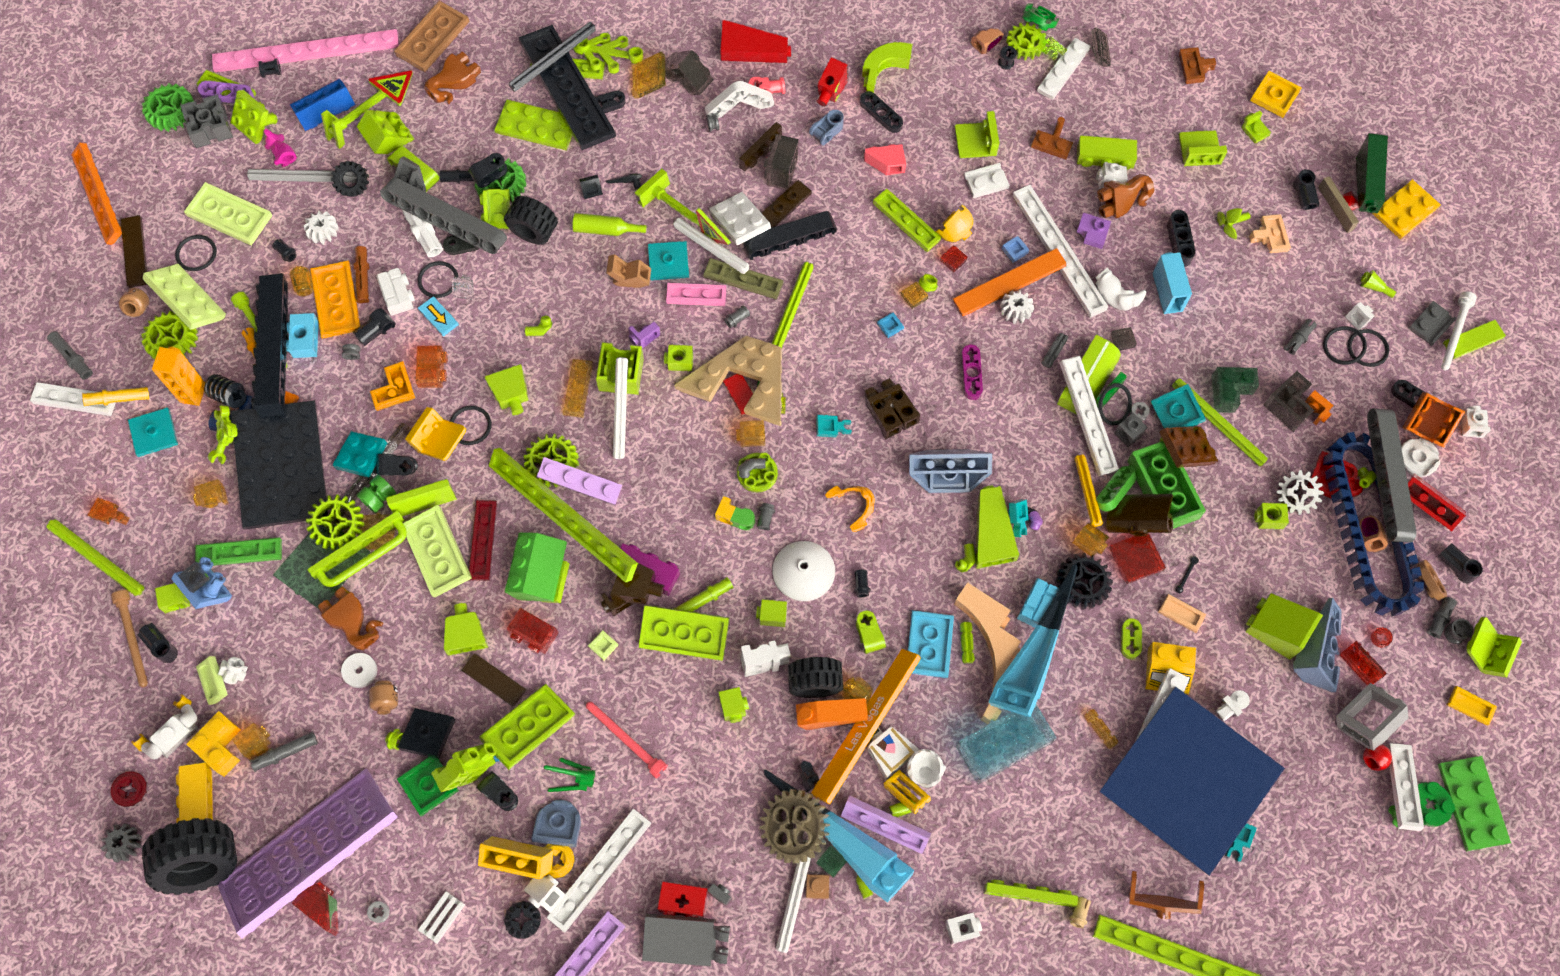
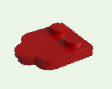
(1319, 471)

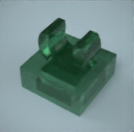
(831, 862)

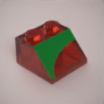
(319, 906)

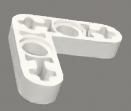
(739, 92)

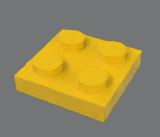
(1276, 94)

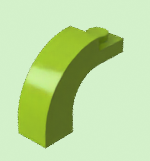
(886, 56)

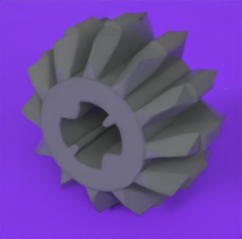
(128, 838)

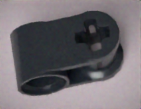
(487, 170)
(393, 465)
(495, 789)

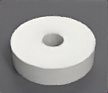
(365, 677)

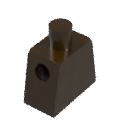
(638, 588)

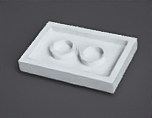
(739, 218)

